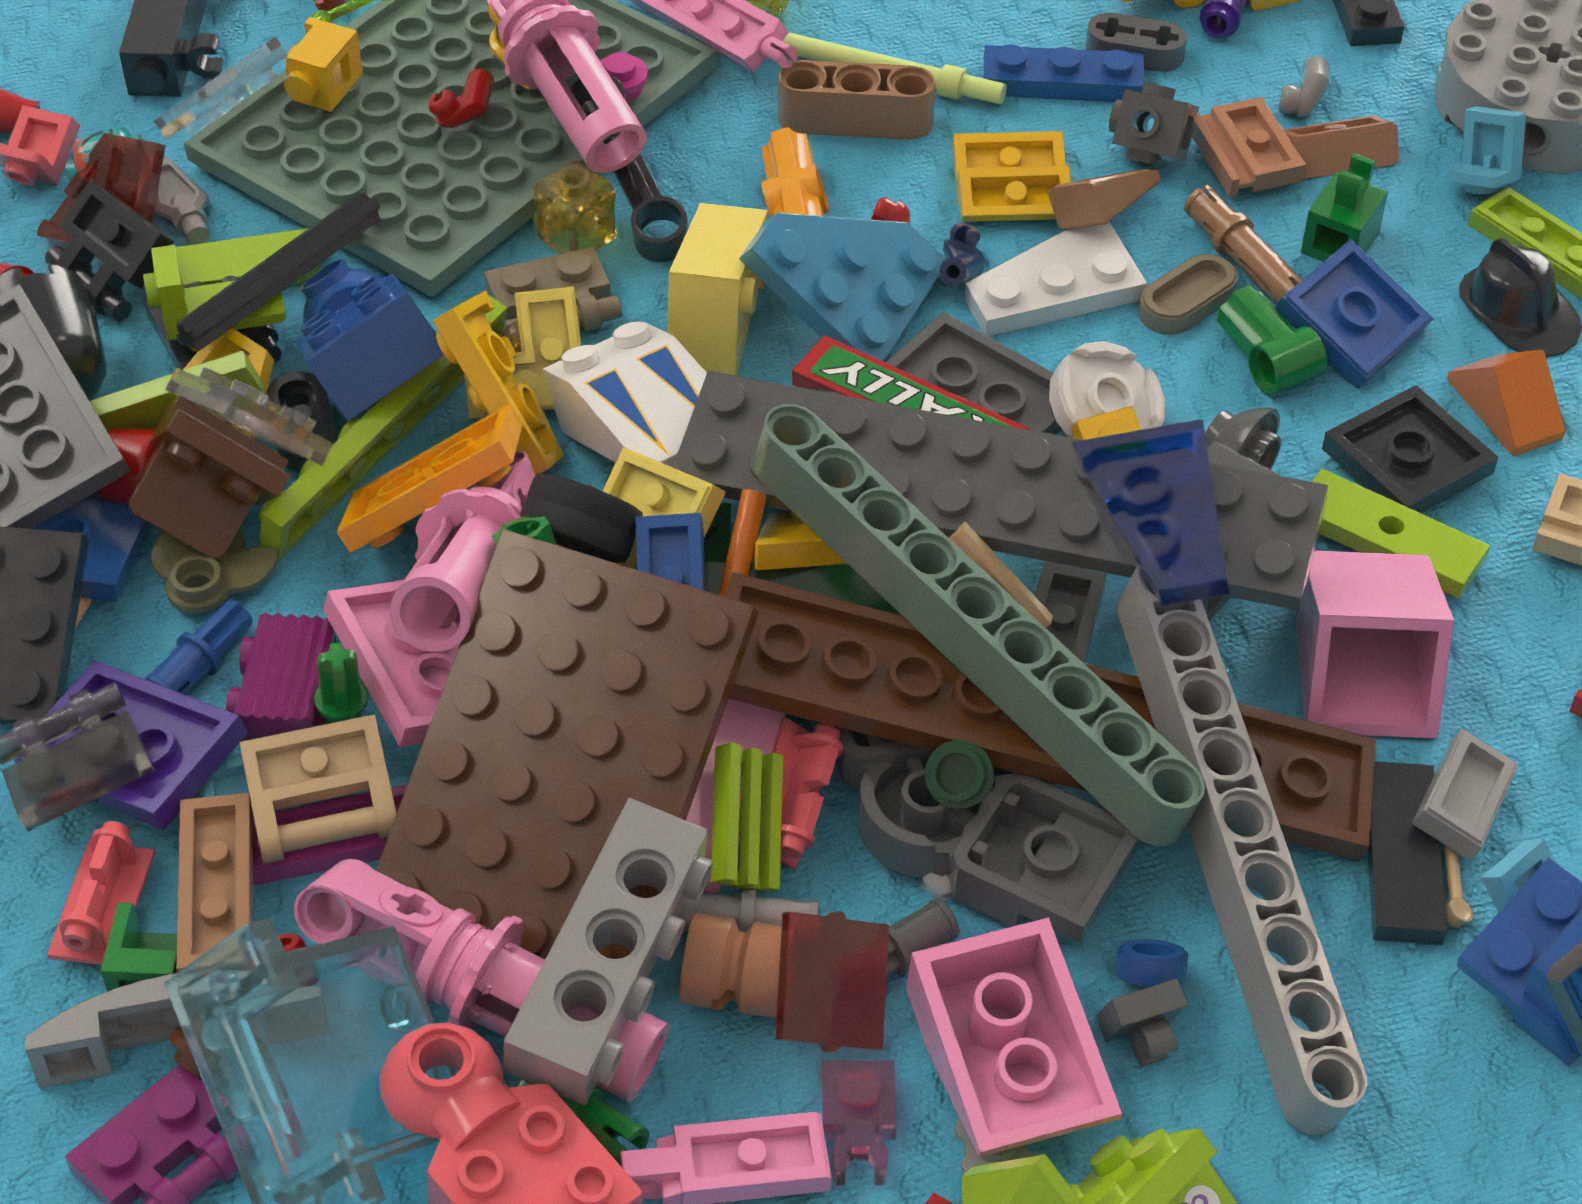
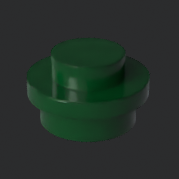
(959, 774)

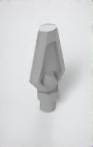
(182, 202)

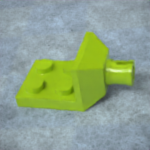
(1123, 1173)

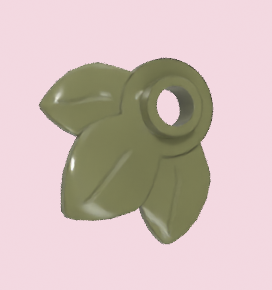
(203, 583)

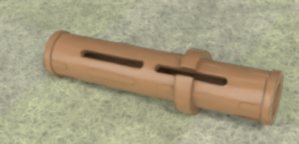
(1234, 236)

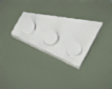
(1056, 280)

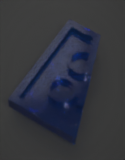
(1163, 506)

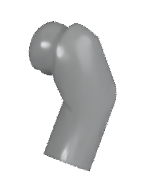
(1314, 83)

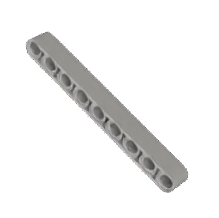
(1256, 861)

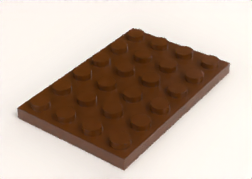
(554, 714)

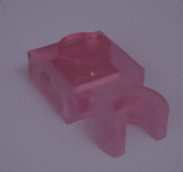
(859, 1113)

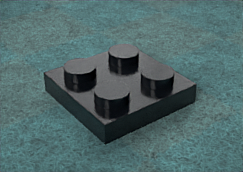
(1410, 451)

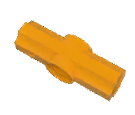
(792, 176)

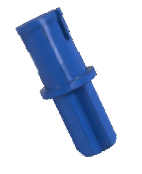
(200, 652)

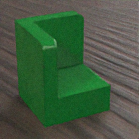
(134, 954)

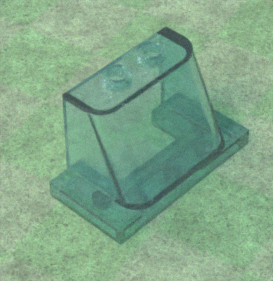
(298, 1057)

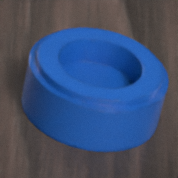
(1151, 962)

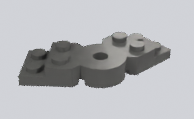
(1007, 857)

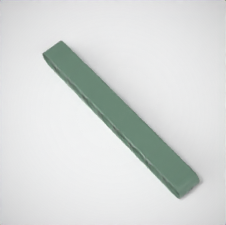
(979, 626)

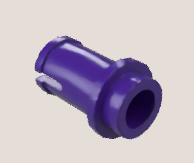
(1221, 17)

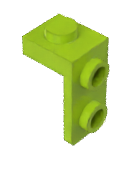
(167, 292)

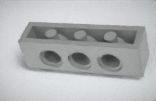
(574, 1054)

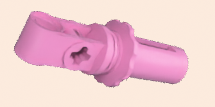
(547, 46)
(455, 557)
(456, 962)

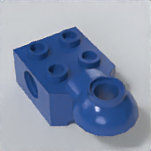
(362, 335)

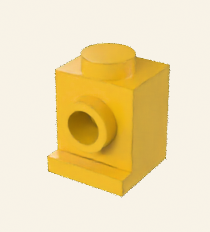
(323, 64)

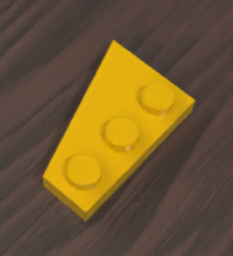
(489, 366)

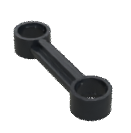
(644, 197)

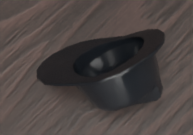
(1520, 301)

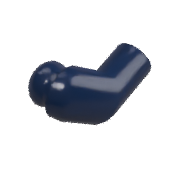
(962, 257)

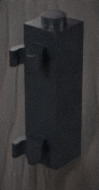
(165, 45)

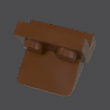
(204, 479)

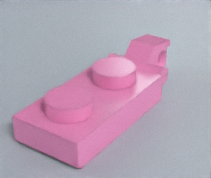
(734, 1160)

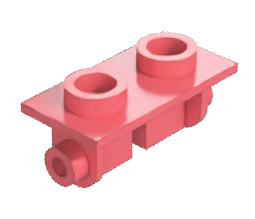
(806, 768)
(108, 875)

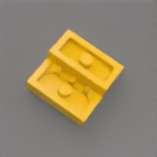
(1008, 174)

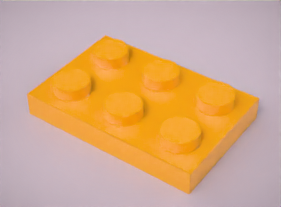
(469, 457)

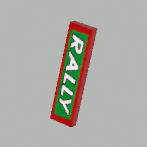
(858, 375)

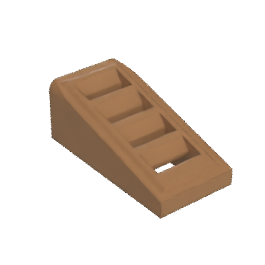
(1099, 198)

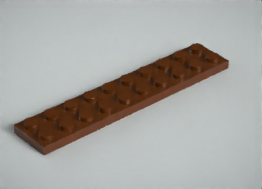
(890, 682)

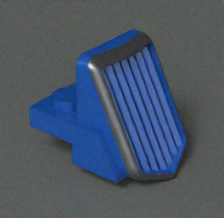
(1534, 959)

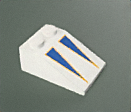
(627, 393)

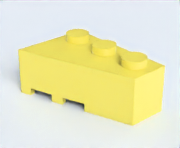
(712, 289)

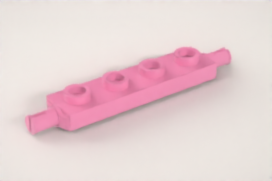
(730, 27)

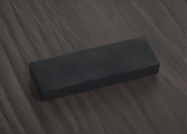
(1404, 859)

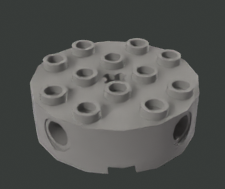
(1519, 61)

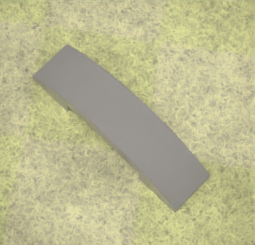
(81, 1039)

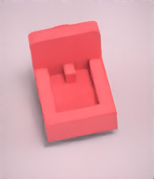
(38, 146)

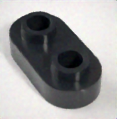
(306, 395)

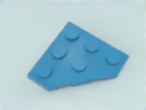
(846, 275)

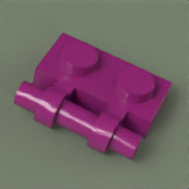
(151, 1139)

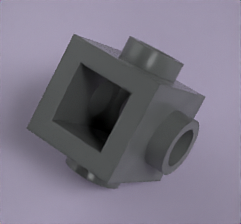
(1171, 126)

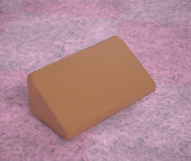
(1330, 145)

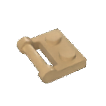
(316, 767)

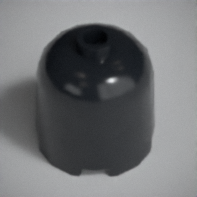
(70, 318)

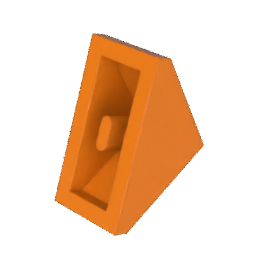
(1513, 398)

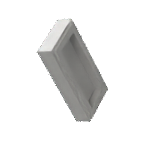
(1465, 794)

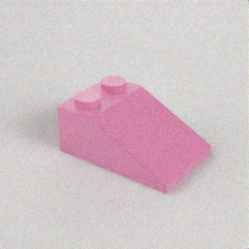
(1010, 1037)

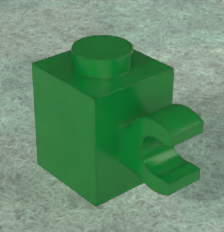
(1345, 211)

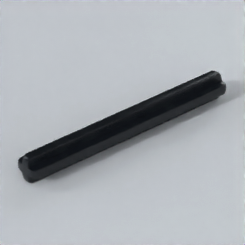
(277, 272)

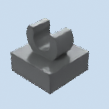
(1146, 1019)

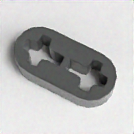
(1158, 39)

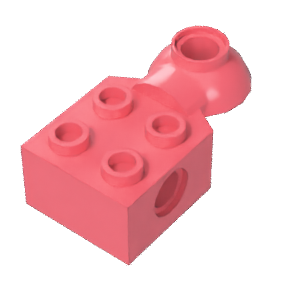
(492, 1137)

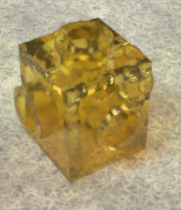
(575, 209)

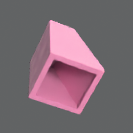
(1374, 644)

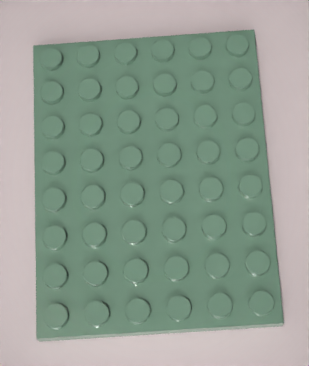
(438, 188)

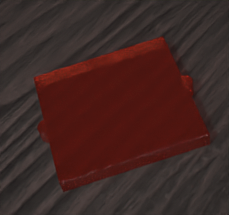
(832, 981)

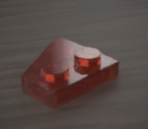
(123, 166)

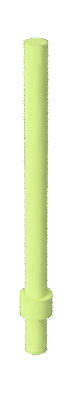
(950, 80)

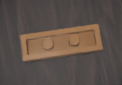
(213, 872)

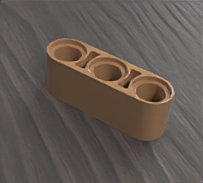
(856, 99)

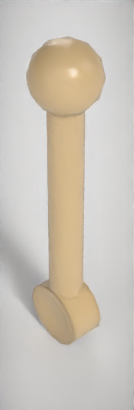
(1457, 910)

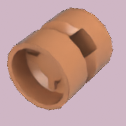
(731, 966)

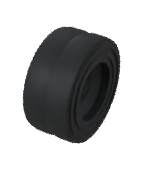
(583, 517)

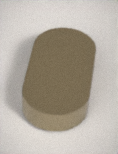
(1187, 294)

